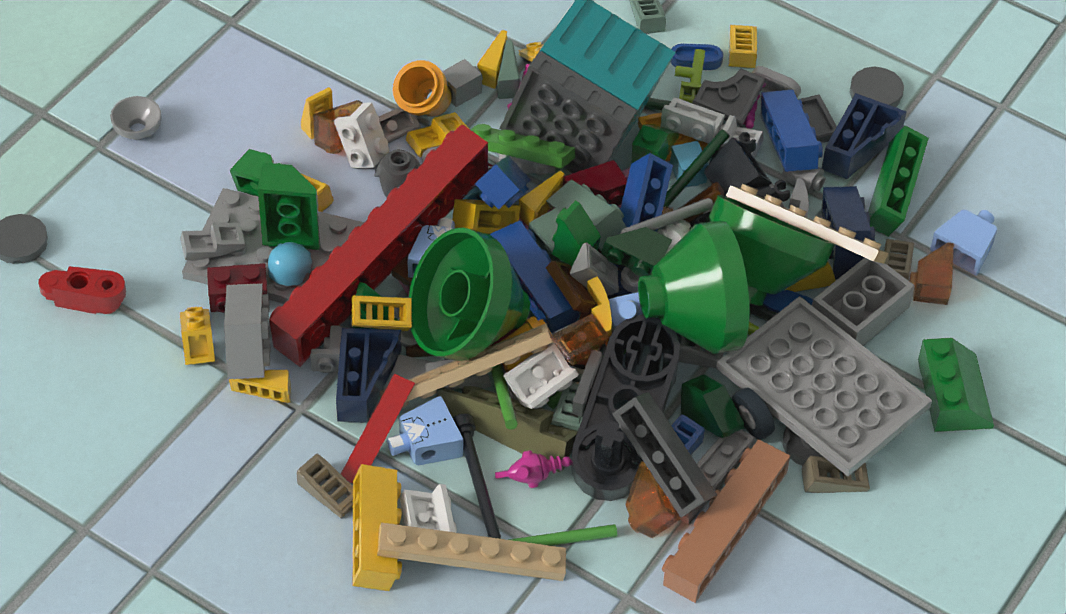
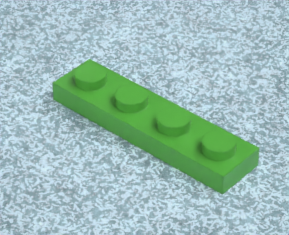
(525, 147)

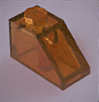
(325, 131)
(934, 276)
(580, 338)
(648, 505)

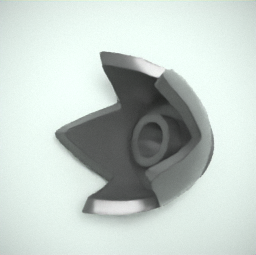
(394, 169)

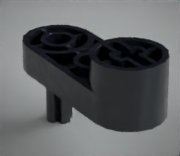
(606, 465)

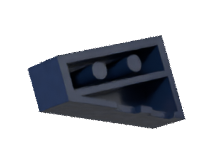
(861, 135)
(847, 210)
(364, 369)

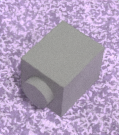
(463, 82)

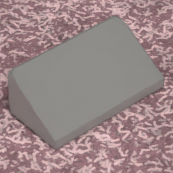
(398, 123)
(592, 264)

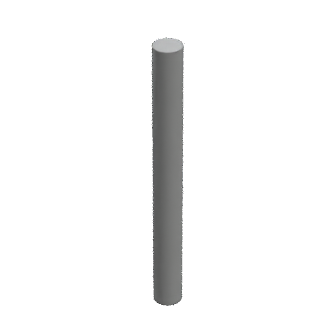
(673, 216)

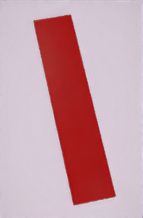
(378, 426)

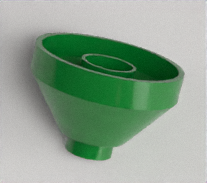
(771, 249)
(701, 289)
(465, 295)

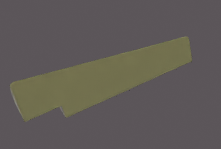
(533, 428)

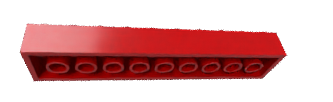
(378, 244)

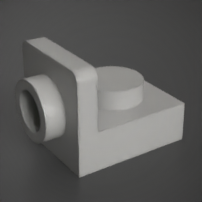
(327, 359)

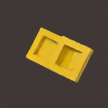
(433, 135)
(602, 311)

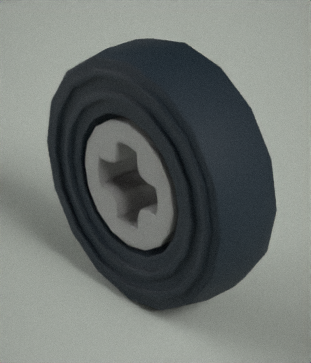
(754, 413)

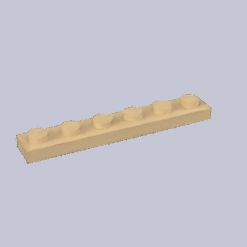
(819, 226)
(502, 352)
(471, 551)

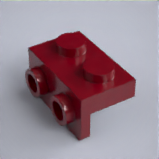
(232, 275)

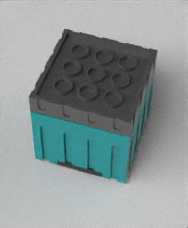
(588, 84)

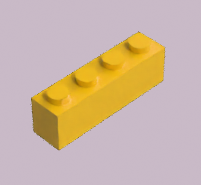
(374, 502)

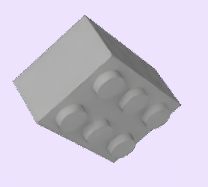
(865, 299)
(247, 331)

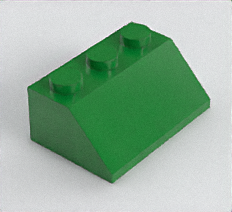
(287, 207)
(954, 386)

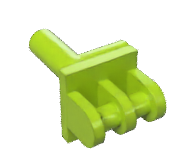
(694, 74)

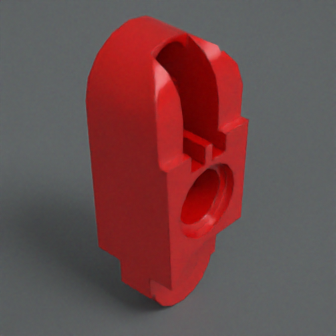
(84, 289)

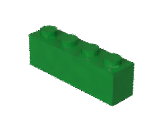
(897, 180)

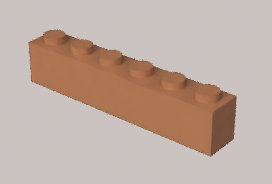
(725, 520)

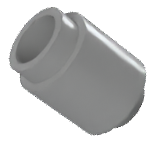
(812, 178)

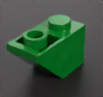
(572, 232)

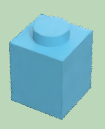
(681, 158)

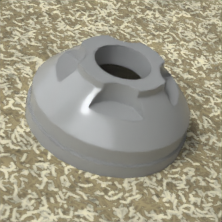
(134, 111)

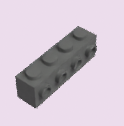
(664, 454)

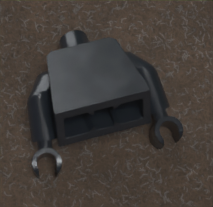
(736, 166)

